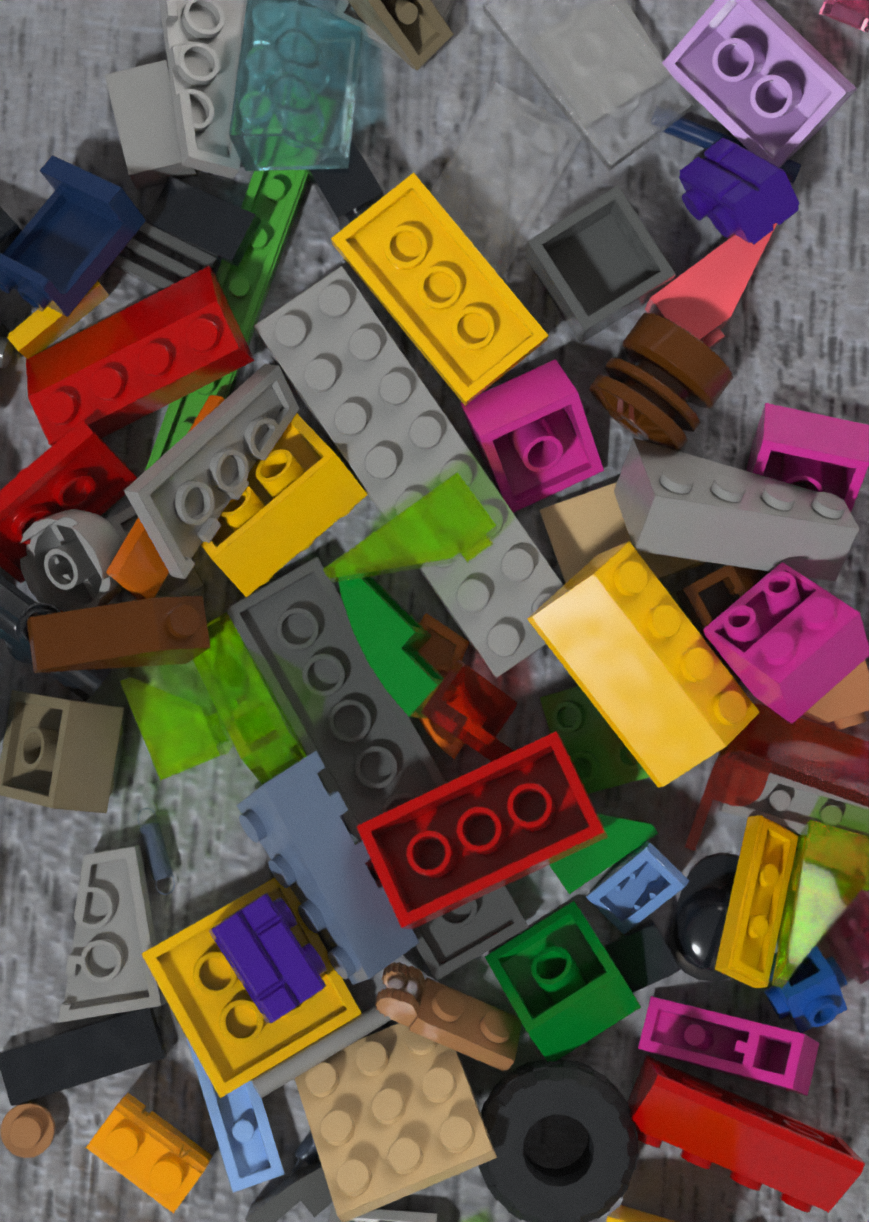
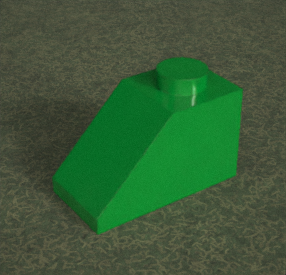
(623, 838)

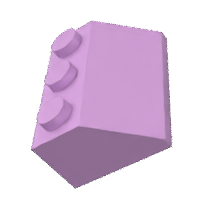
(758, 77)

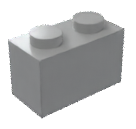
(147, 124)

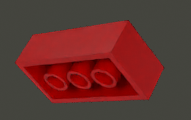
(481, 831)

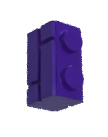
(737, 191)
(269, 957)

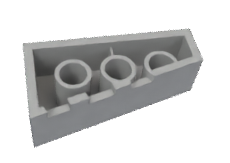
(730, 515)

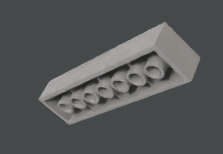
(404, 449)

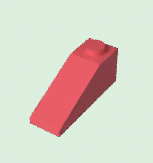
(709, 290)

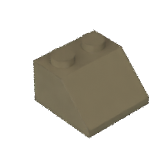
(60, 752)

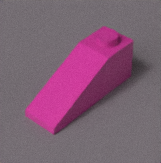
(730, 1045)

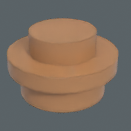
(28, 1130)

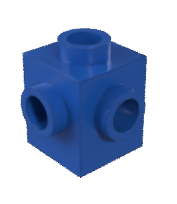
(811, 994)

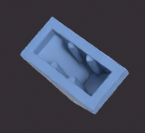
(636, 887)

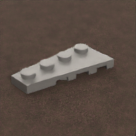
(203, 66)
(210, 466)

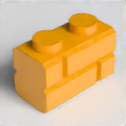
(150, 1152)

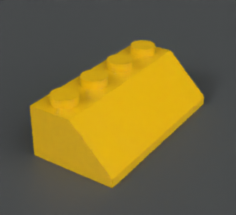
(643, 664)

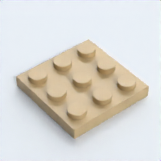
(391, 1119)

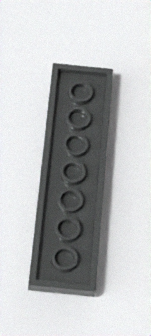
(361, 734)

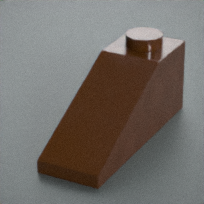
(120, 635)

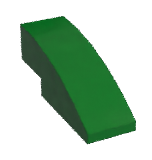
(391, 643)

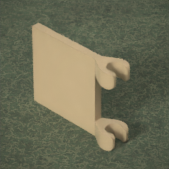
(593, 525)

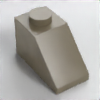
(407, 26)

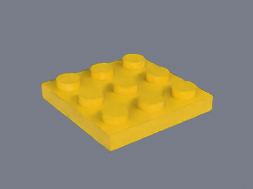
(219, 1013)

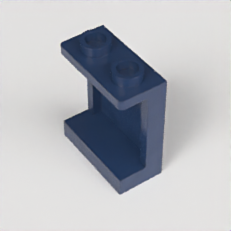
(69, 239)

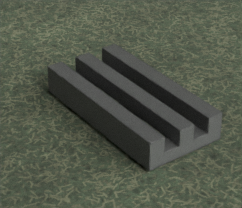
(169, 242)

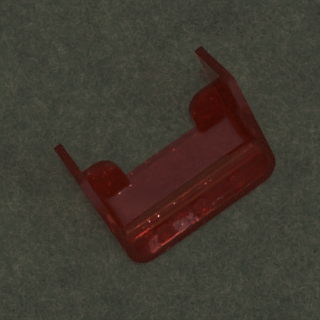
(793, 751)

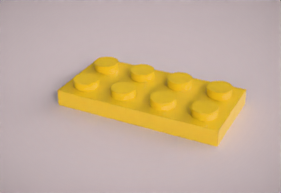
(439, 289)

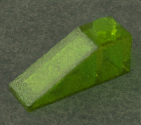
(426, 534)
(247, 703)
(823, 883)

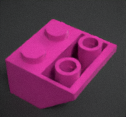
(789, 641)

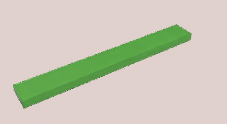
(275, 200)

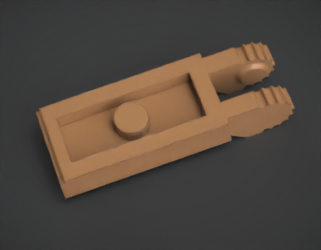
(449, 1016)

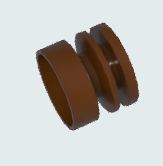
(668, 373)

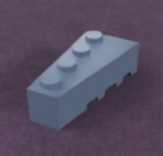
(325, 869)

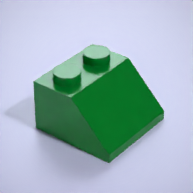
(562, 982)

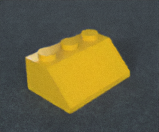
(283, 509)

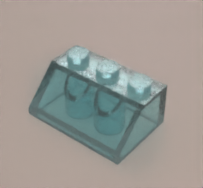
(295, 87)

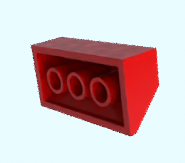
(137, 359)
(741, 1136)

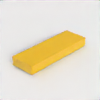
(757, 902)

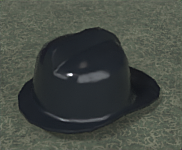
(702, 916)

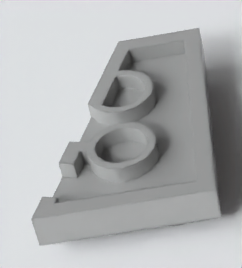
(109, 936)

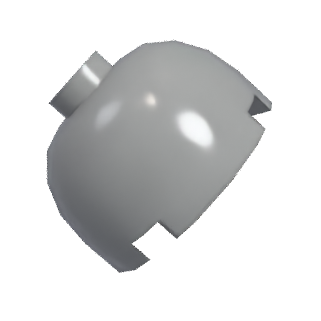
(70, 560)

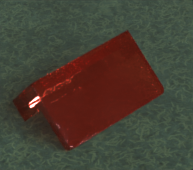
(471, 710)

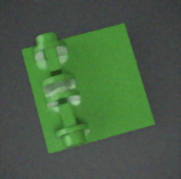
(590, 741)

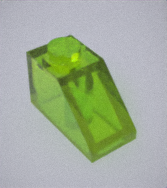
(174, 728)

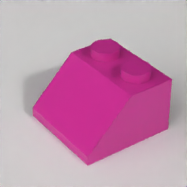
(533, 435)
(811, 451)

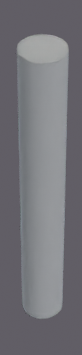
(319, 1051)

